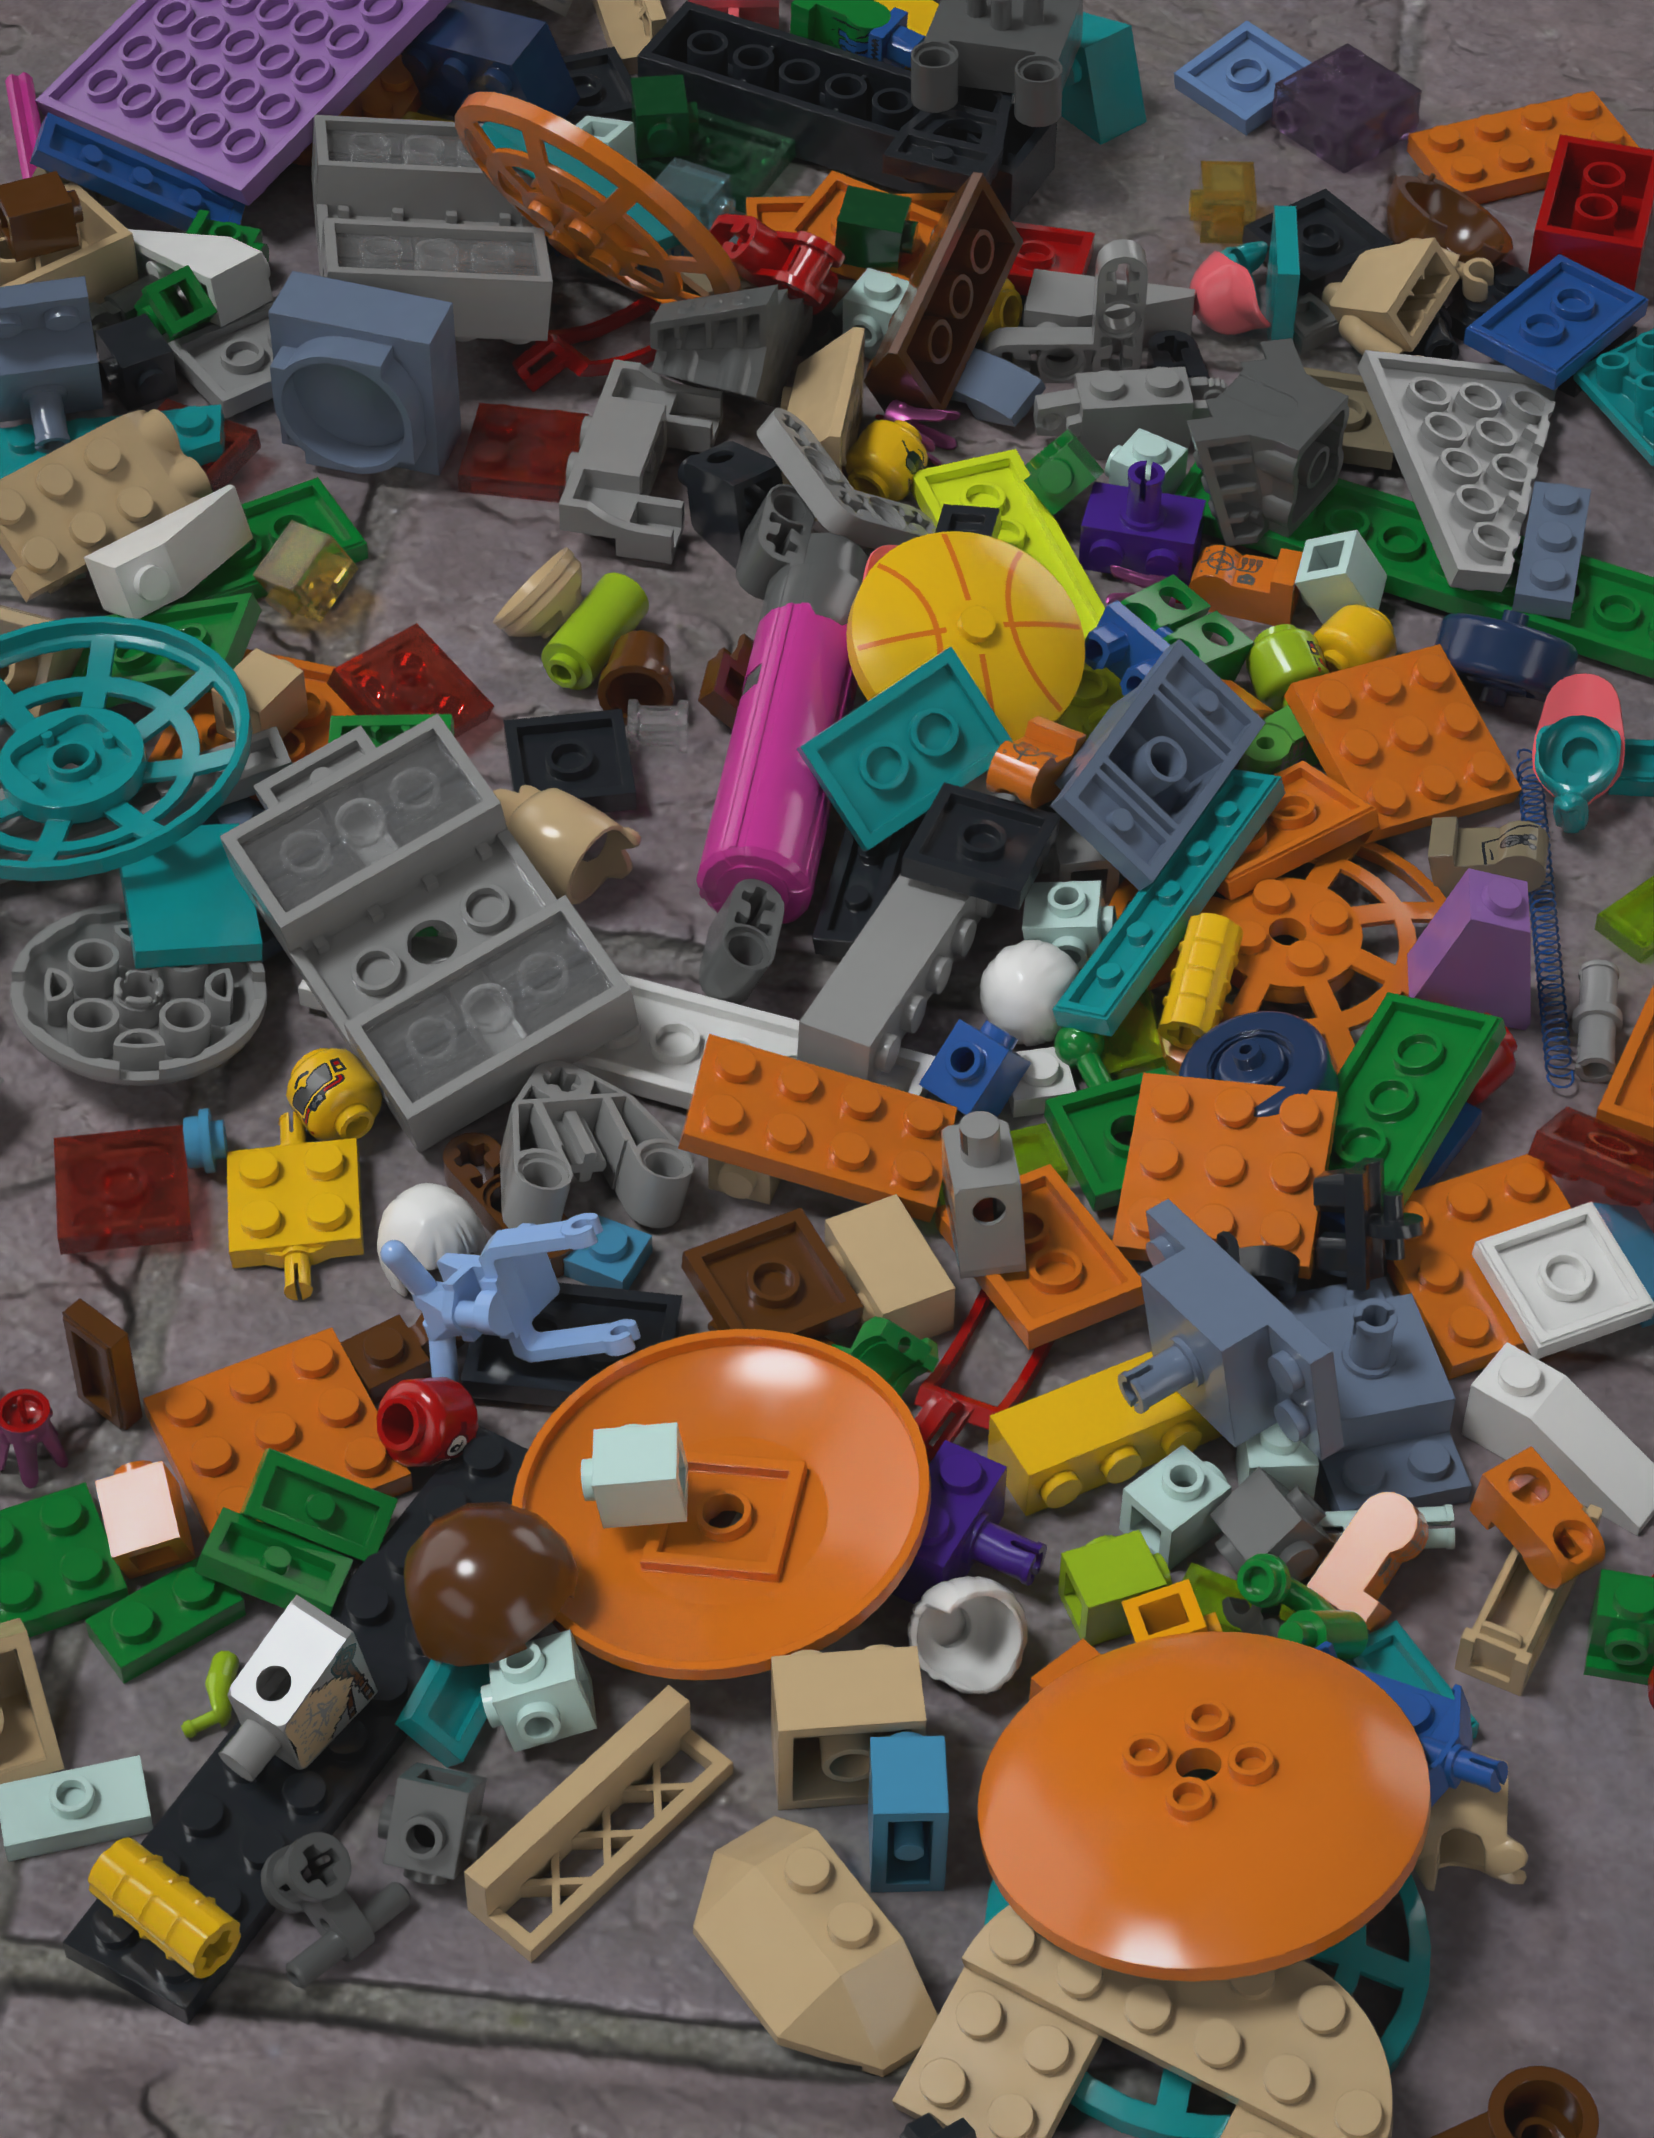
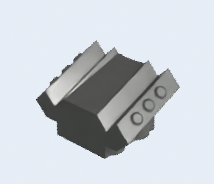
(732, 342)
(1269, 446)

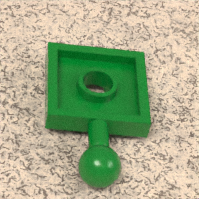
(1092, 1116)

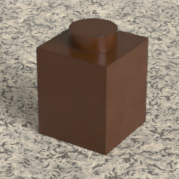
(39, 216)

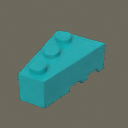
(1104, 81)

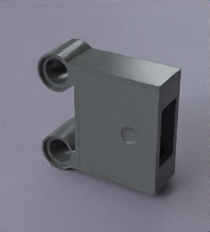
(1001, 48)

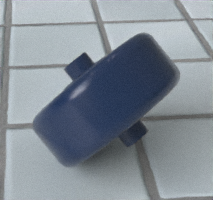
(1505, 655)
(1266, 1051)

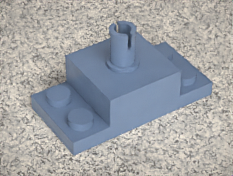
(47, 357)
(1155, 764)
(1228, 1344)
(1390, 1399)

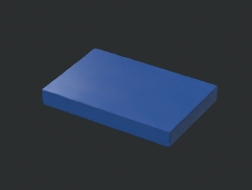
(1556, 321)

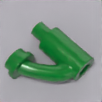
(1267, 1582)

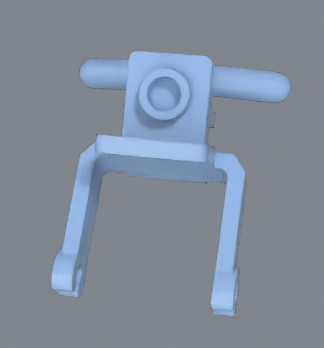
(503, 1294)

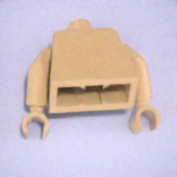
(1398, 292)

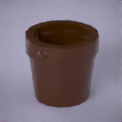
(637, 670)

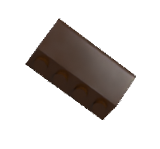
(946, 301)

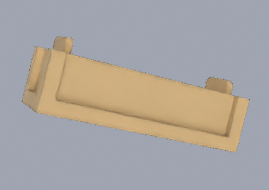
(1514, 1624)

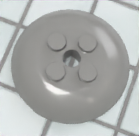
(123, 1024)

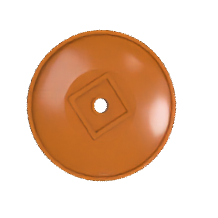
(770, 1429)
(1191, 1876)

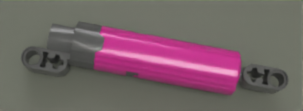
(797, 683)

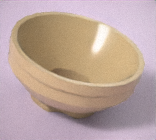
(544, 598)

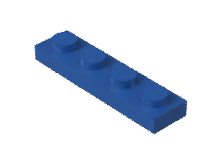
(128, 175)

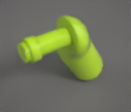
(217, 1684)

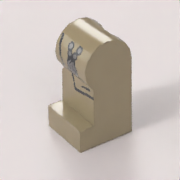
(1511, 851)

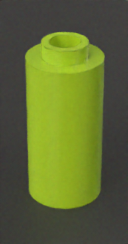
(589, 634)

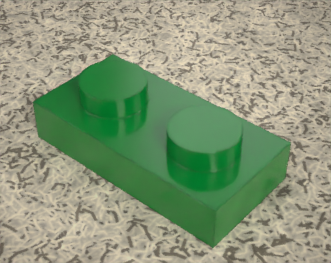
(318, 1506)
(271, 1563)
(162, 1620)

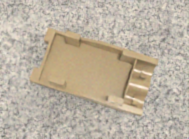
(92, 497)

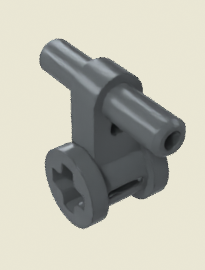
(323, 1897)

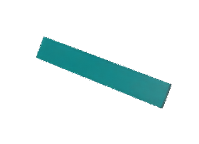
(1161, 911)

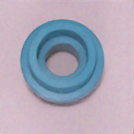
(204, 1141)

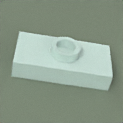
(74, 1808)

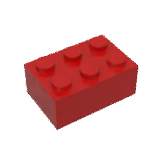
(1596, 208)

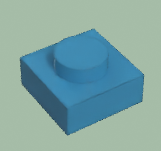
(613, 1259)

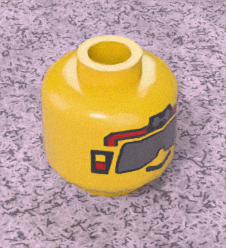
(333, 1094)

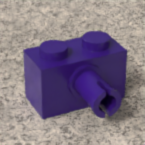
(1141, 527)
(965, 1527)

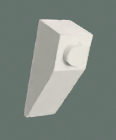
(227, 269)
(169, 555)
(1530, 1404)

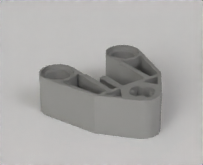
(580, 1126)

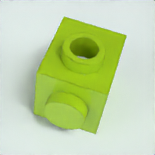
(1101, 1577)

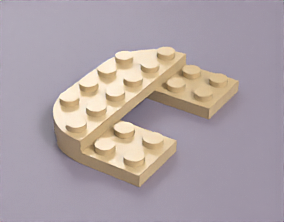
(1033, 2016)

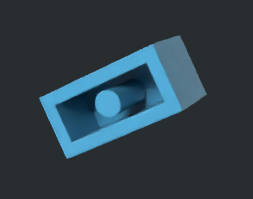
(908, 1813)

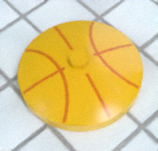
(985, 601)

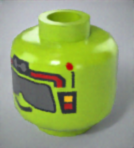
(1281, 658)

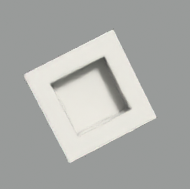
(1043, 1080)

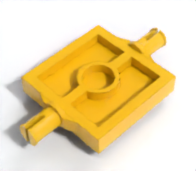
(294, 1204)

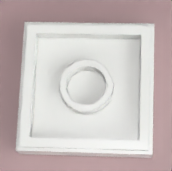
(1563, 1280)

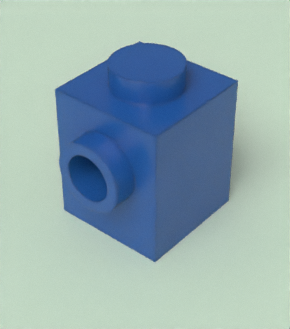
(976, 1068)

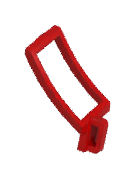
(569, 357)
(939, 1402)

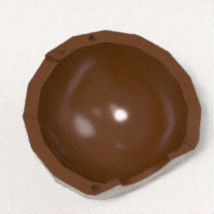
(1432, 208)
(486, 1582)

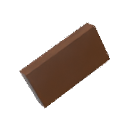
(102, 1364)

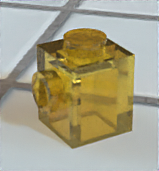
(1223, 201)
(304, 572)

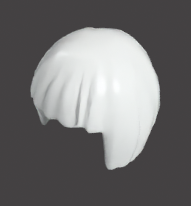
(1024, 987)
(430, 1223)
(969, 1634)

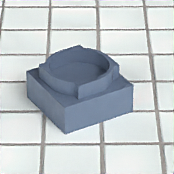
(364, 375)

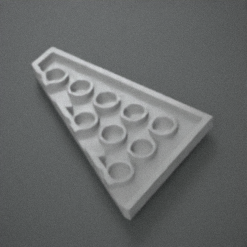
(1467, 453)

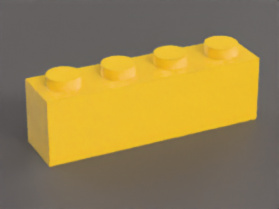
(1087, 1438)

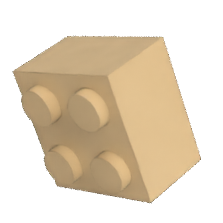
(829, 1710)

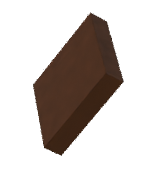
(773, 1279)

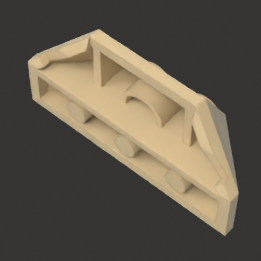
(812, 1950)

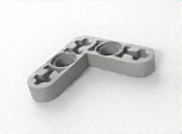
(1092, 343)
(829, 495)

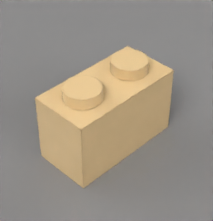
(892, 1268)

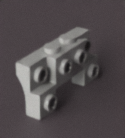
(622, 455)

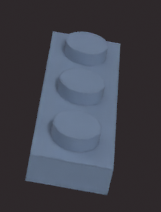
(1552, 550)

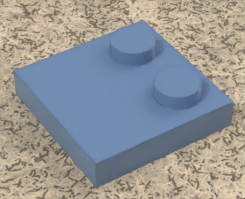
(1239, 76)

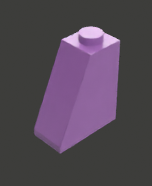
(1478, 950)

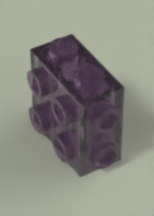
(1346, 108)

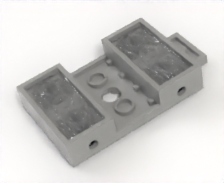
(419, 218)
(409, 838)

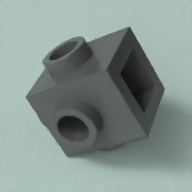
(434, 1823)

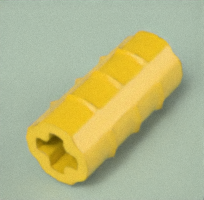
(1200, 979)
(164, 1907)

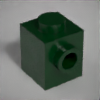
(662, 116)
(875, 229)

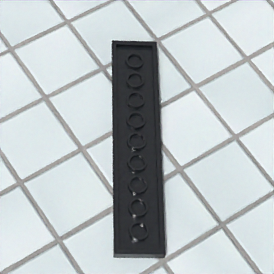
(228, 1825)

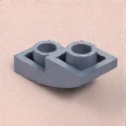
(996, 389)

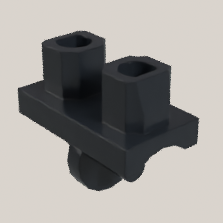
(1373, 1223)

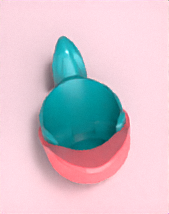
(1227, 289)
(1579, 746)

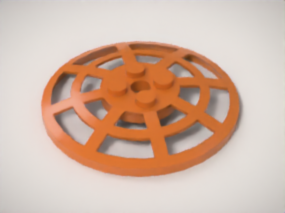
(580, 218)
(1327, 946)

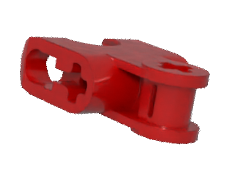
(780, 258)

